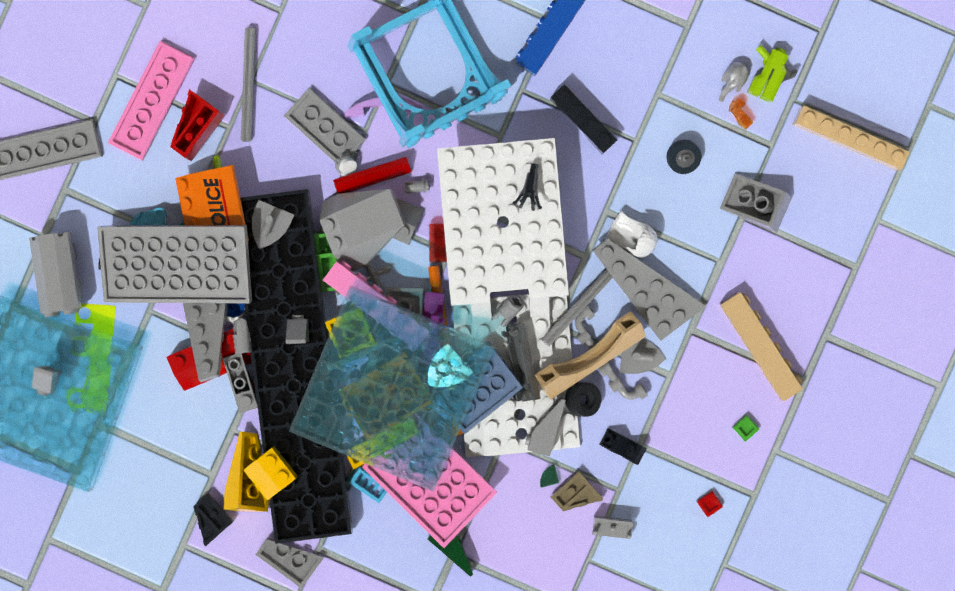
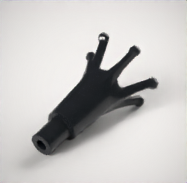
(530, 188)

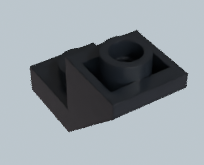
(622, 446)

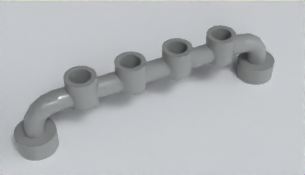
(606, 369)

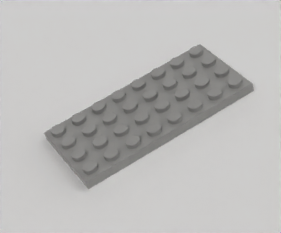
(175, 263)

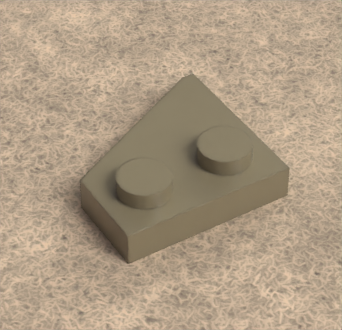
(575, 493)

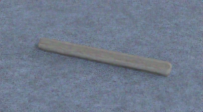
(248, 84)
(577, 308)

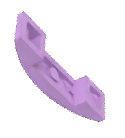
(358, 110)

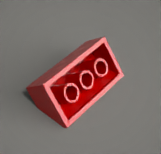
(184, 367)

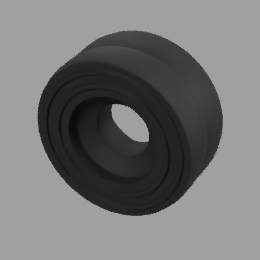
(592, 403)

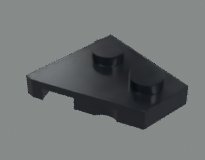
(211, 518)

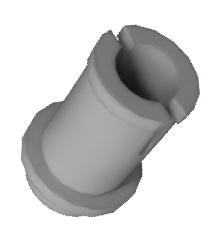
(417, 186)

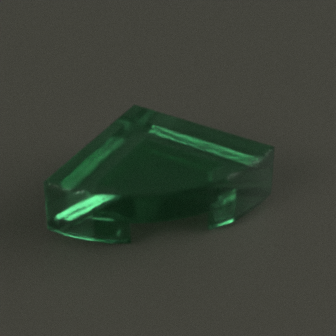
(549, 476)

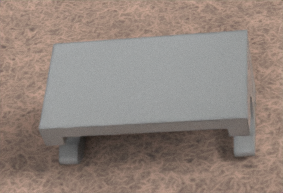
(612, 527)

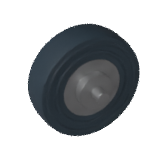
(683, 156)

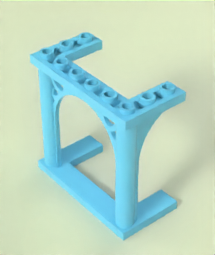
(490, 87)

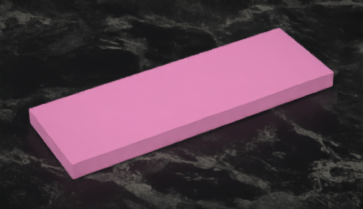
(151, 100)

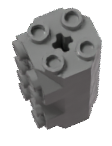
(56, 274)

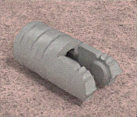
(509, 309)
(241, 337)

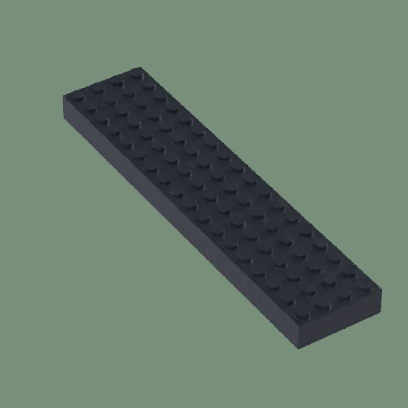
(284, 285)

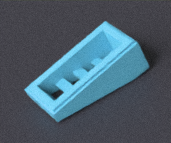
(354, 475)

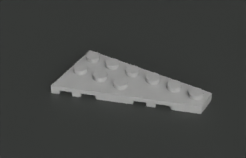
(654, 296)

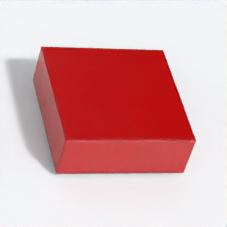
(709, 504)

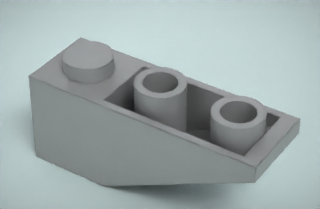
(240, 382)

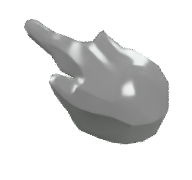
(735, 76)

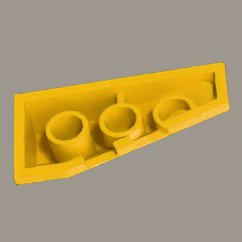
(240, 491)

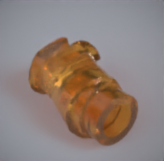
(740, 116)

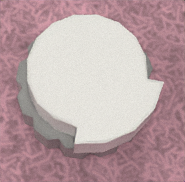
(345, 164)

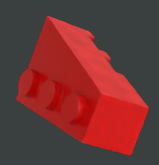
(195, 126)

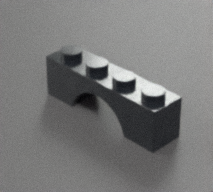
(583, 118)

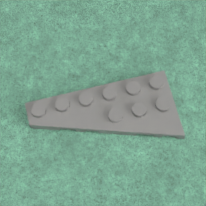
(206, 335)

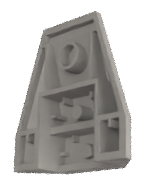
(360, 224)

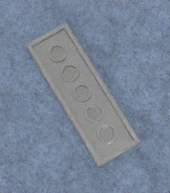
(49, 149)

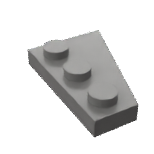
(289, 561)

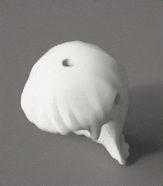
(632, 235)

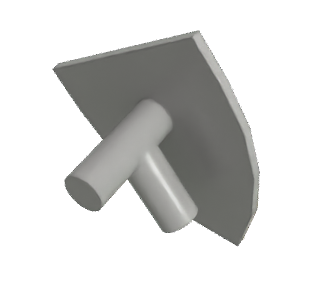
(269, 223)
(640, 358)

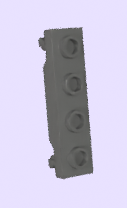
(522, 361)

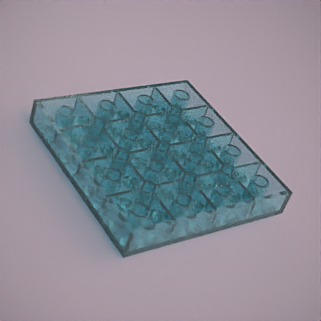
(392, 388)
(67, 430)

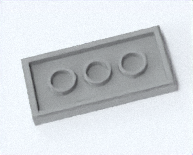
(324, 126)

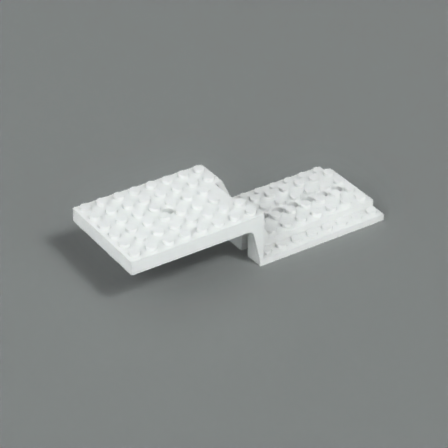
(527, 254)

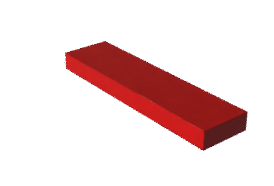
(372, 175)

